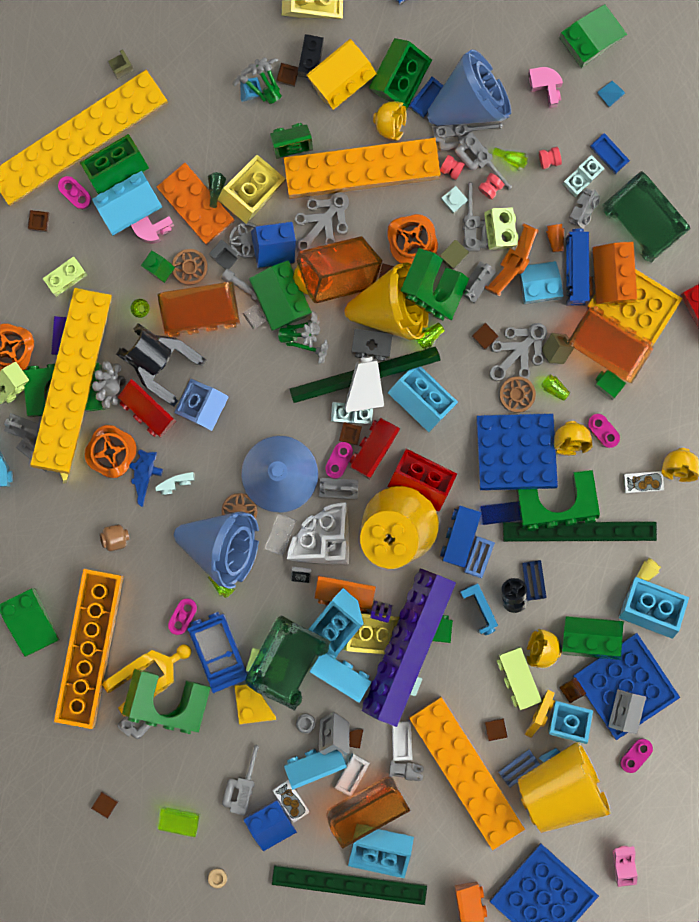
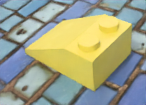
(313, 8)
(251, 189)
(372, 635)

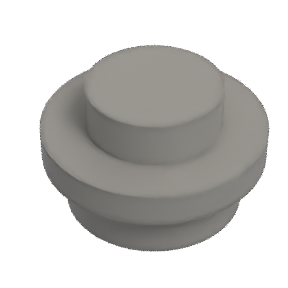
(305, 723)

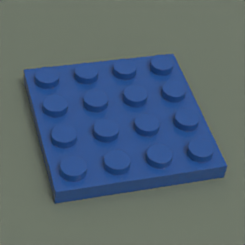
(516, 452)
(634, 673)
(543, 891)

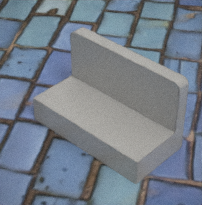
(627, 712)
(333, 734)

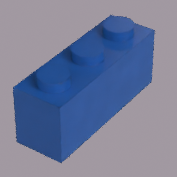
(460, 536)

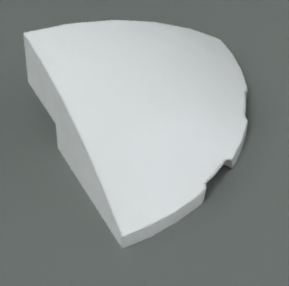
(323, 537)

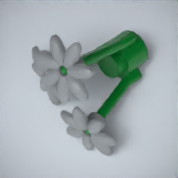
(271, 91)
(289, 335)

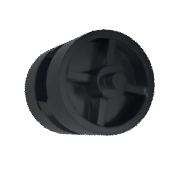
(514, 595)

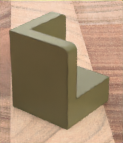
(121, 65)
(454, 255)
(557, 348)

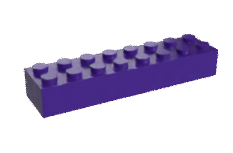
(408, 647)

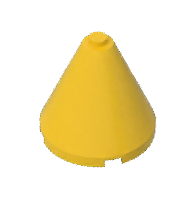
(386, 307)

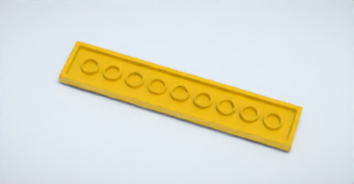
(79, 136)
(71, 381)

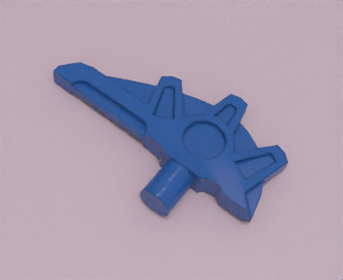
(143, 470)

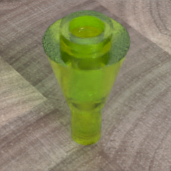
(516, 159)

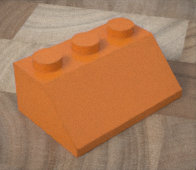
(614, 273)
(328, 588)
(469, 902)

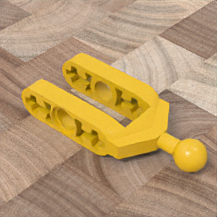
(164, 662)

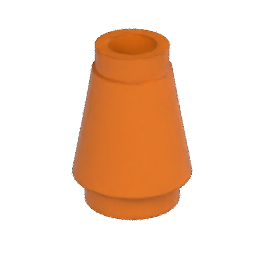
(556, 237)

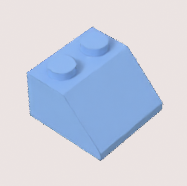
(201, 404)

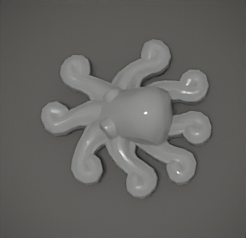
(108, 384)

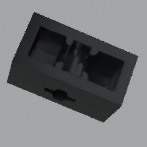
(310, 54)

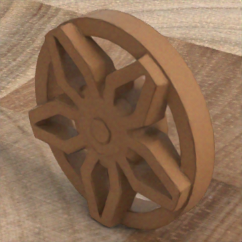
(190, 266)
(517, 394)
(239, 506)

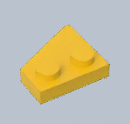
(252, 706)
(539, 717)

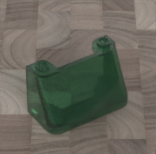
(647, 216)
(285, 661)

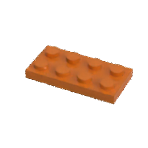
(192, 202)

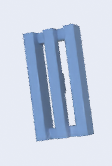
(484, 542)
(532, 759)

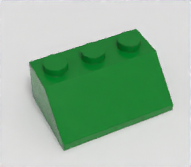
(400, 72)
(114, 164)
(280, 296)
(593, 638)

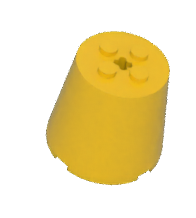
(407, 518)
(563, 791)

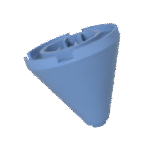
(470, 95)
(279, 474)
(221, 546)

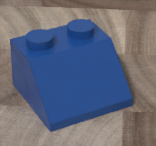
(274, 244)
(270, 825)

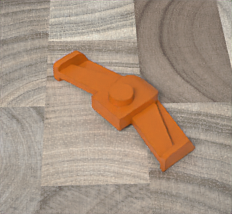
(514, 261)

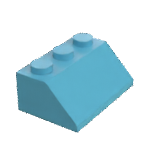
(127, 203)
(422, 397)
(654, 608)
(339, 621)
(341, 676)
(313, 767)
(382, 853)

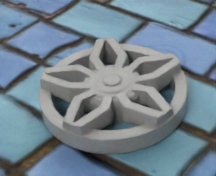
(245, 239)

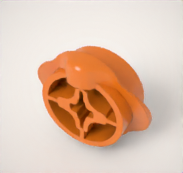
(396, 228)
(25, 338)
(91, 456)

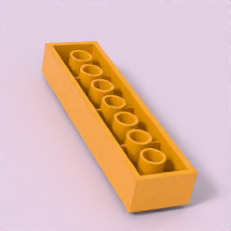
(362, 168)
(88, 648)
(466, 773)

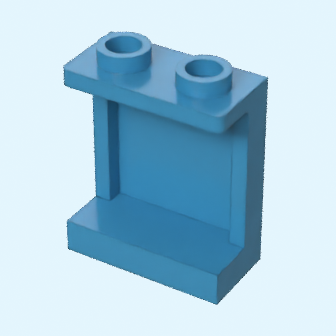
(476, 591)

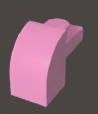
(546, 79)
(149, 233)
(625, 866)

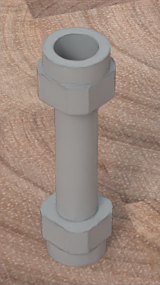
(229, 276)

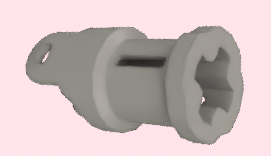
(406, 771)

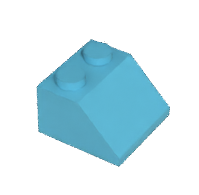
(541, 283)
(570, 722)

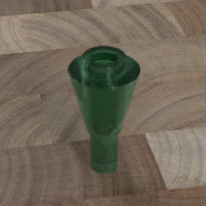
(216, 182)

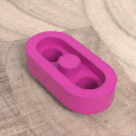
(74, 193)
(603, 431)
(339, 460)
(182, 616)
(636, 755)

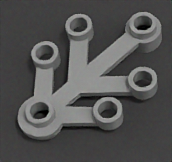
(324, 219)
(521, 349)

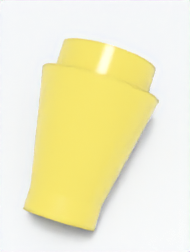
(648, 570)

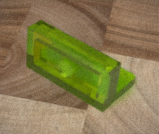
(179, 821)

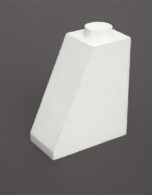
(365, 387)

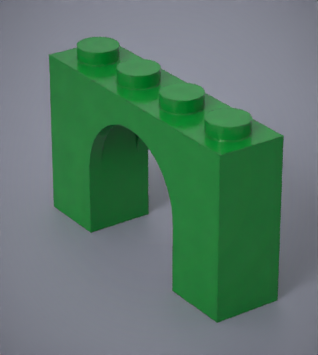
(420, 281)
(38, 385)
(585, 508)
(186, 716)

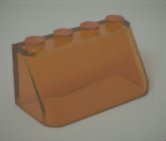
(338, 269)
(199, 309)
(611, 344)
(366, 811)

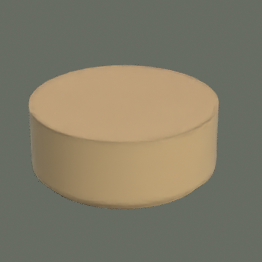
(217, 878)

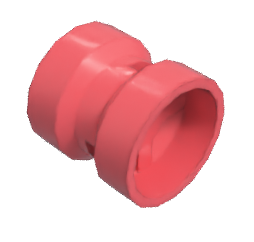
(551, 157)
(452, 167)
(491, 186)

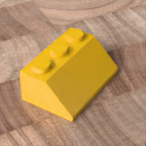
(341, 74)

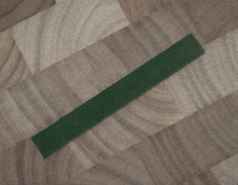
(344, 380)
(582, 532)
(349, 884)

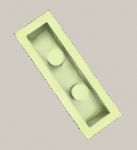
(519, 678)

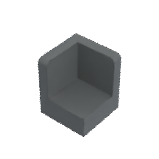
(224, 255)

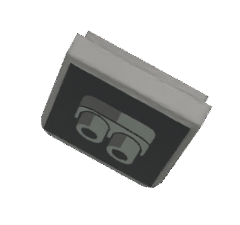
(301, 574)

